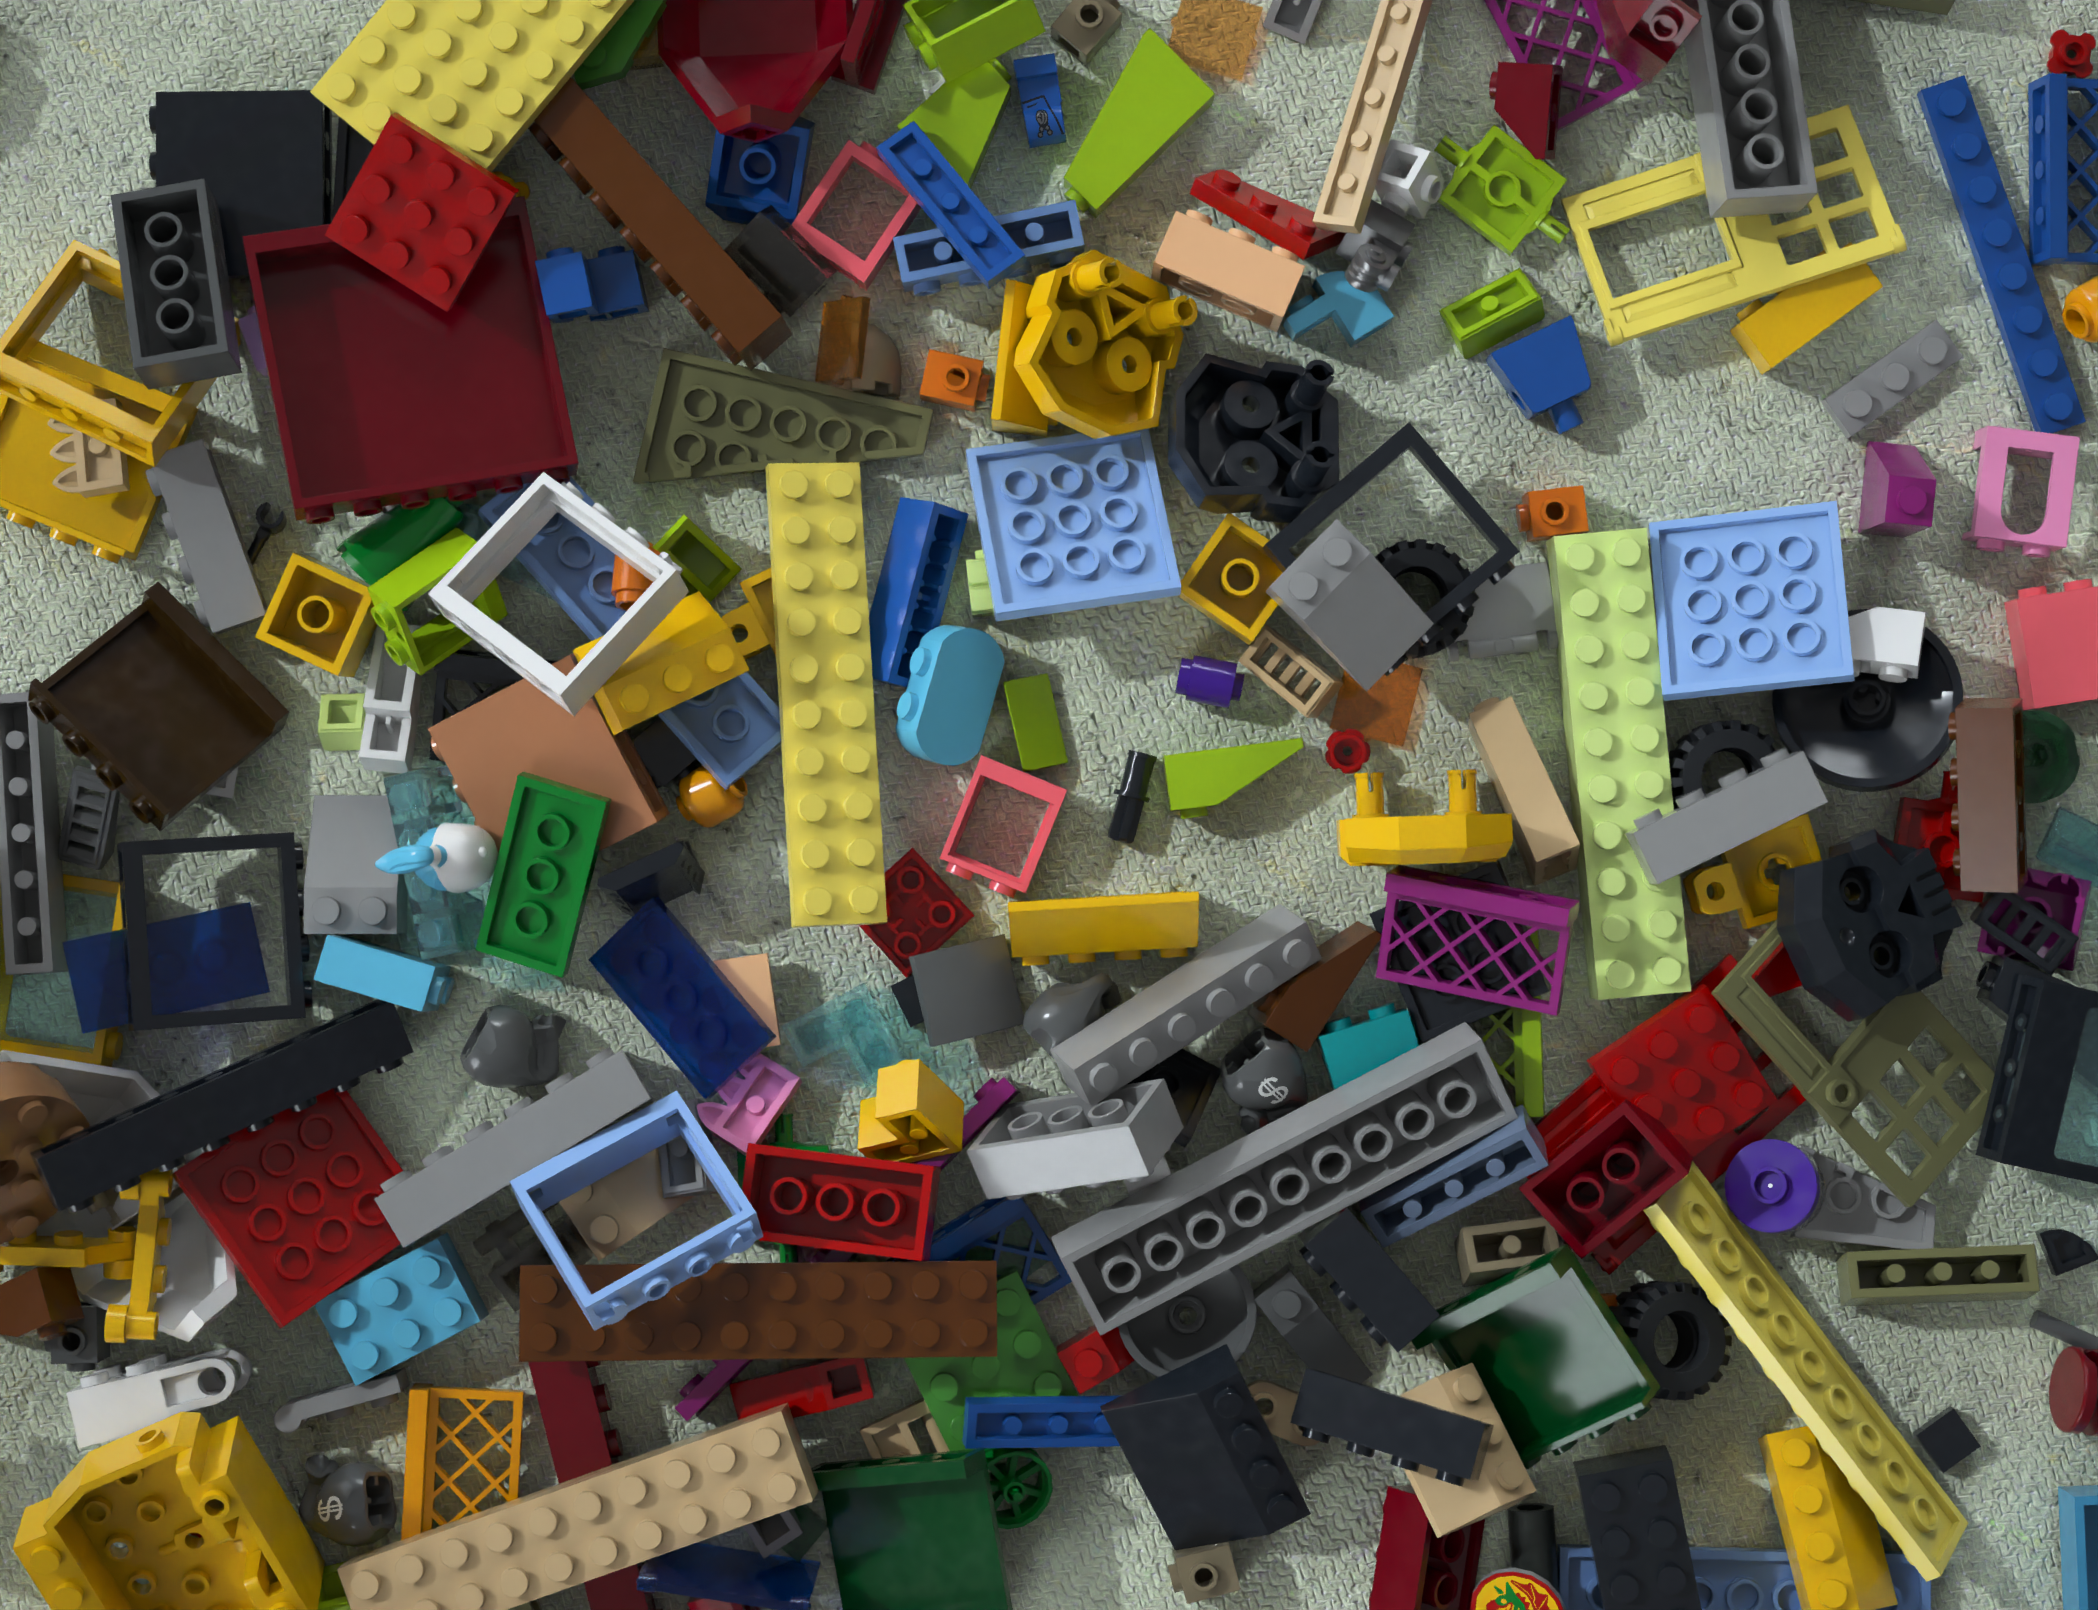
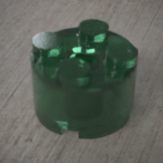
(2051, 756)

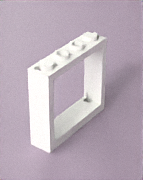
(503, 543)

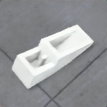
(390, 711)

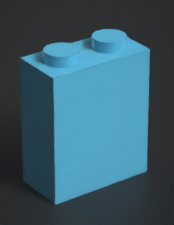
(384, 973)

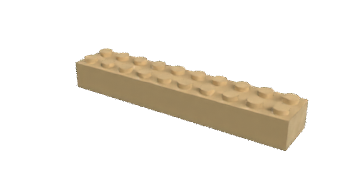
(592, 1522)

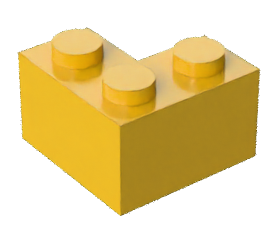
(910, 1116)

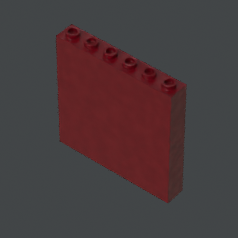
(395, 395)

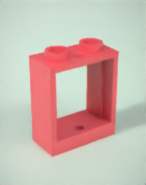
(839, 257)
(1020, 781)

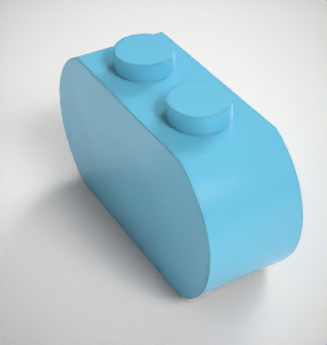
(949, 694)

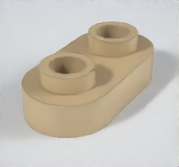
(1281, 1413)

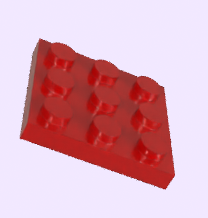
(421, 212)
(1686, 1071)

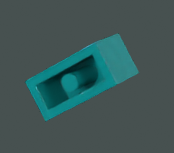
(1362, 1046)

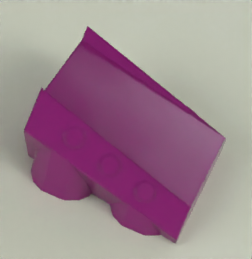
(2057, 896)

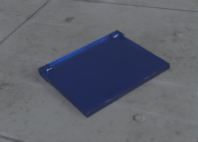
(732, 1576)

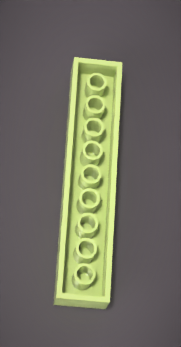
(1616, 759)

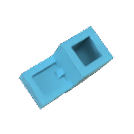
(1353, 311)

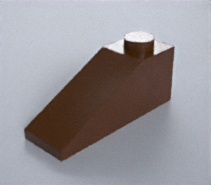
(1308, 999)
(39, 1303)

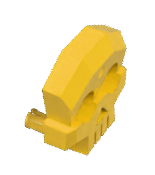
(1111, 318)
(1456, 837)

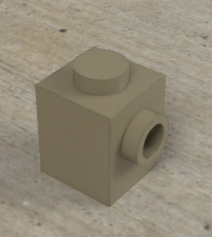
(1086, 27)
(1204, 1572)

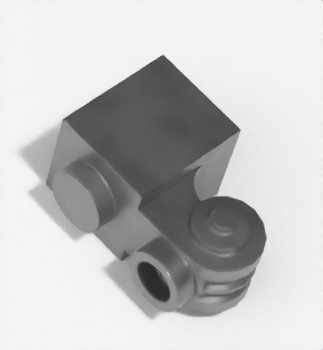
(1378, 250)

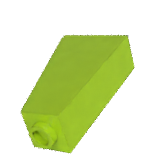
(1139, 121)

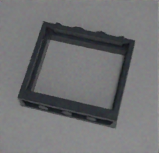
(1406, 438)
(136, 941)

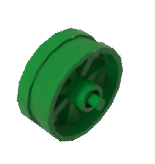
(1008, 1485)

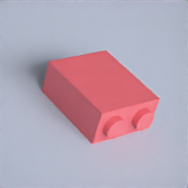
(2055, 644)

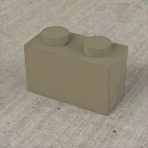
(1499, 1248)

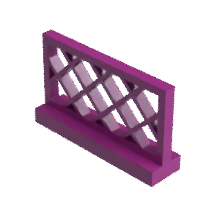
(1629, 80)
(1481, 899)

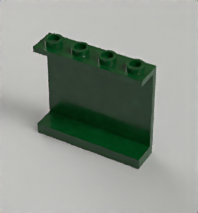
(915, 1532)

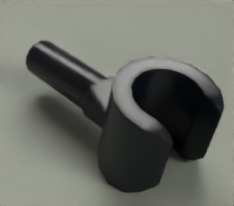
(265, 530)

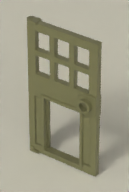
(1859, 1064)

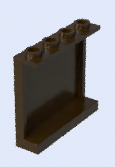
(158, 708)

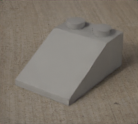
(1350, 605)
(341, 880)

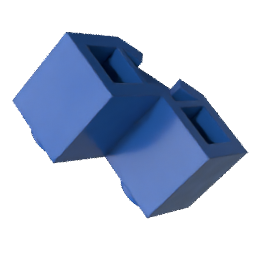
(595, 287)

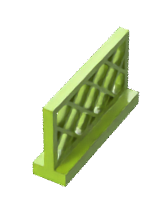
(1526, 1055)

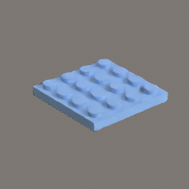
(1072, 523)
(1751, 601)

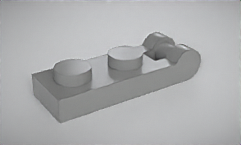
(339, 1400)

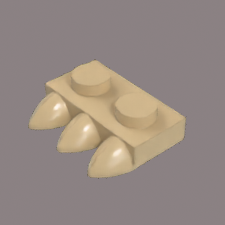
(98, 466)

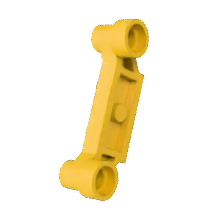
(71, 1249)
(148, 1276)

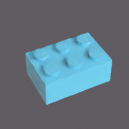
(401, 1309)

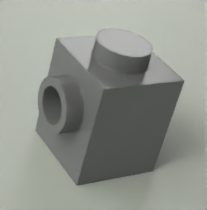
(83, 1343)

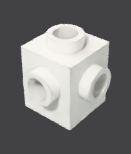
(1409, 180)

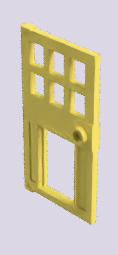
(1751, 241)

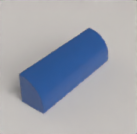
(912, 584)

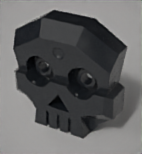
(1286, 439)
(1892, 909)

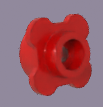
(2058, 60)

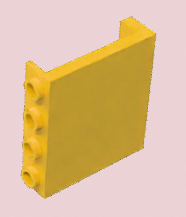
(111, 521)

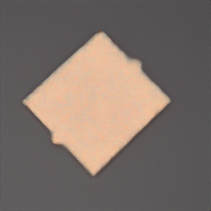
(1215, 35)
(842, 340)
(1383, 710)

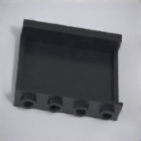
(258, 154)

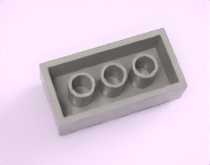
(1070, 1144)

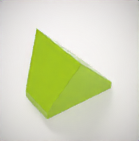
(703, 562)

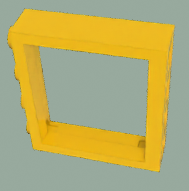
(69, 403)

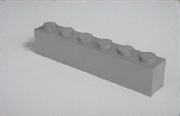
(29, 842)
(1185, 1004)

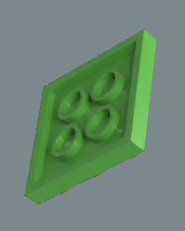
(1023, 1365)

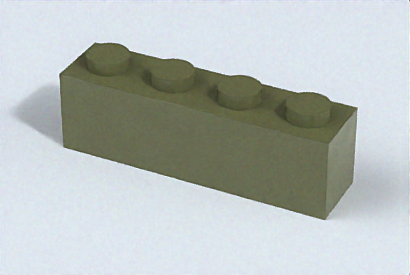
(1937, 1275)

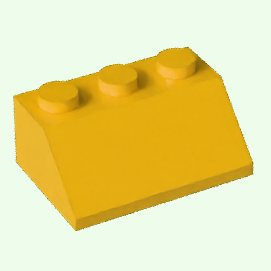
(1012, 403)
(675, 663)

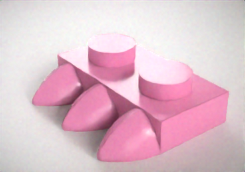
(751, 1103)

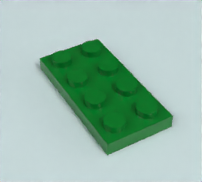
(543, 874)

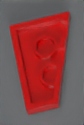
(1265, 213)

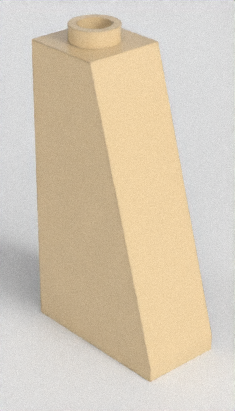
(1524, 789)

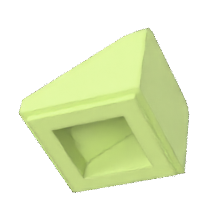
(341, 721)

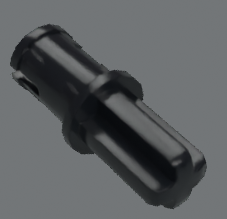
(1131, 796)

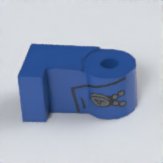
(1040, 99)

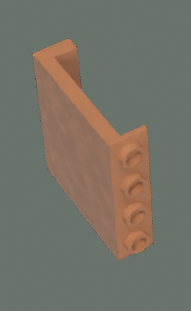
(533, 734)

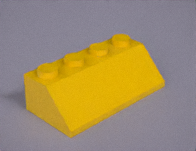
(1825, 1527)

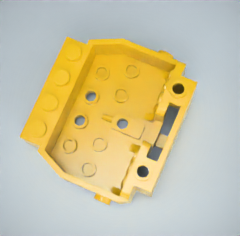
(152, 1495)

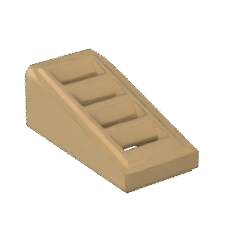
(1322, 696)

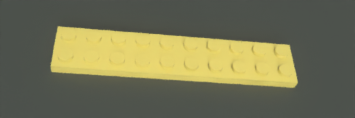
(825, 694)
(1809, 1372)

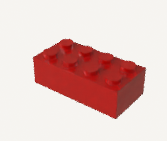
(842, 1201)

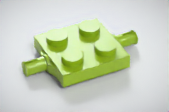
(1501, 190)

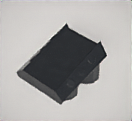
(659, 875)

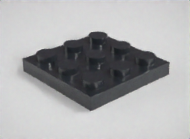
(1439, 1011)

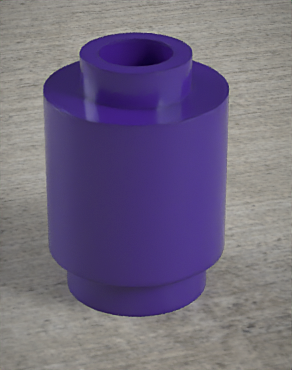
(1209, 681)

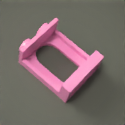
(1987, 523)

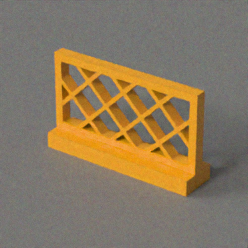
(423, 1446)

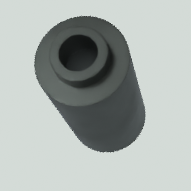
(1533, 1540)

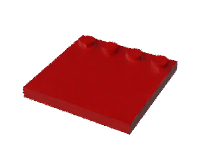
(297, 1202)

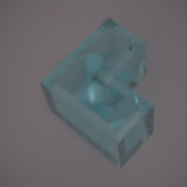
(852, 1022)

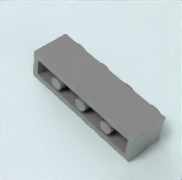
(209, 537)
(1725, 817)

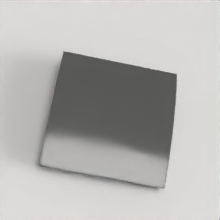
(967, 990)

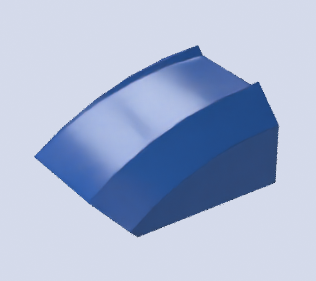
(760, 174)

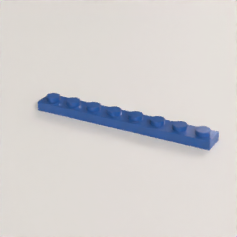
(2000, 256)

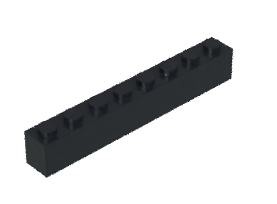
(220, 1104)

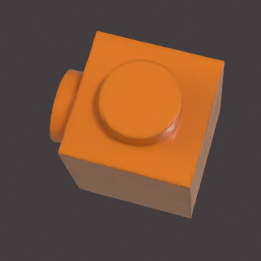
(954, 381)
(1552, 513)

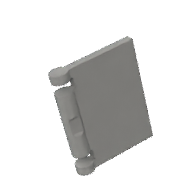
(1510, 615)

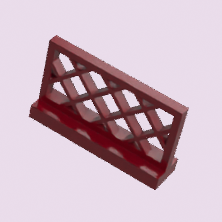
(869, 43)

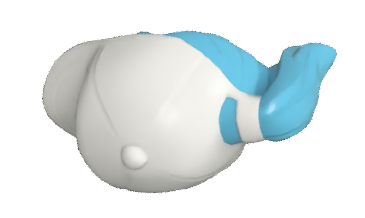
(446, 858)

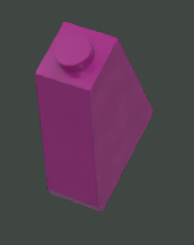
(1896, 491)

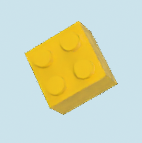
(1232, 580)
(320, 616)

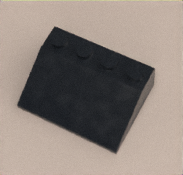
(1205, 1454)

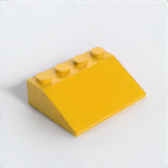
(1104, 925)

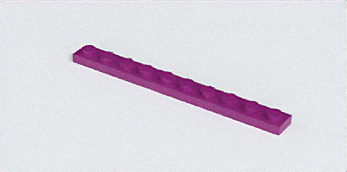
(703, 1391)

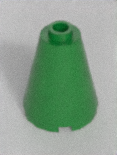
(399, 537)

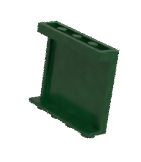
(1545, 1354)

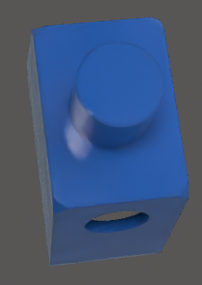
(1545, 373)

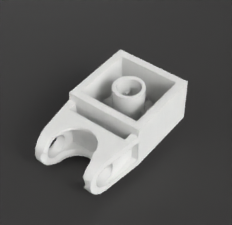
(120, 1403)

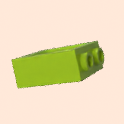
(968, 33)
(408, 582)

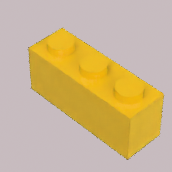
(1800, 313)

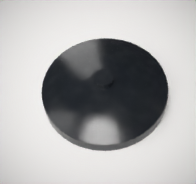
(1870, 729)

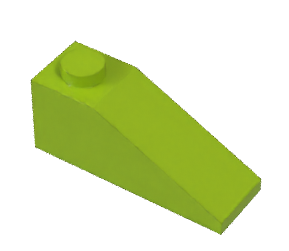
(1213, 775)

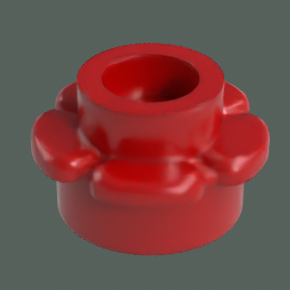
(1347, 763)

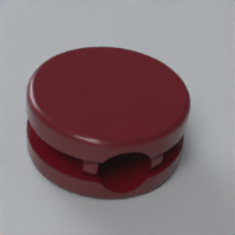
(2075, 1391)

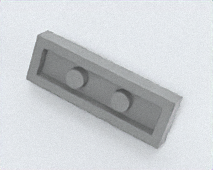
(1891, 379)

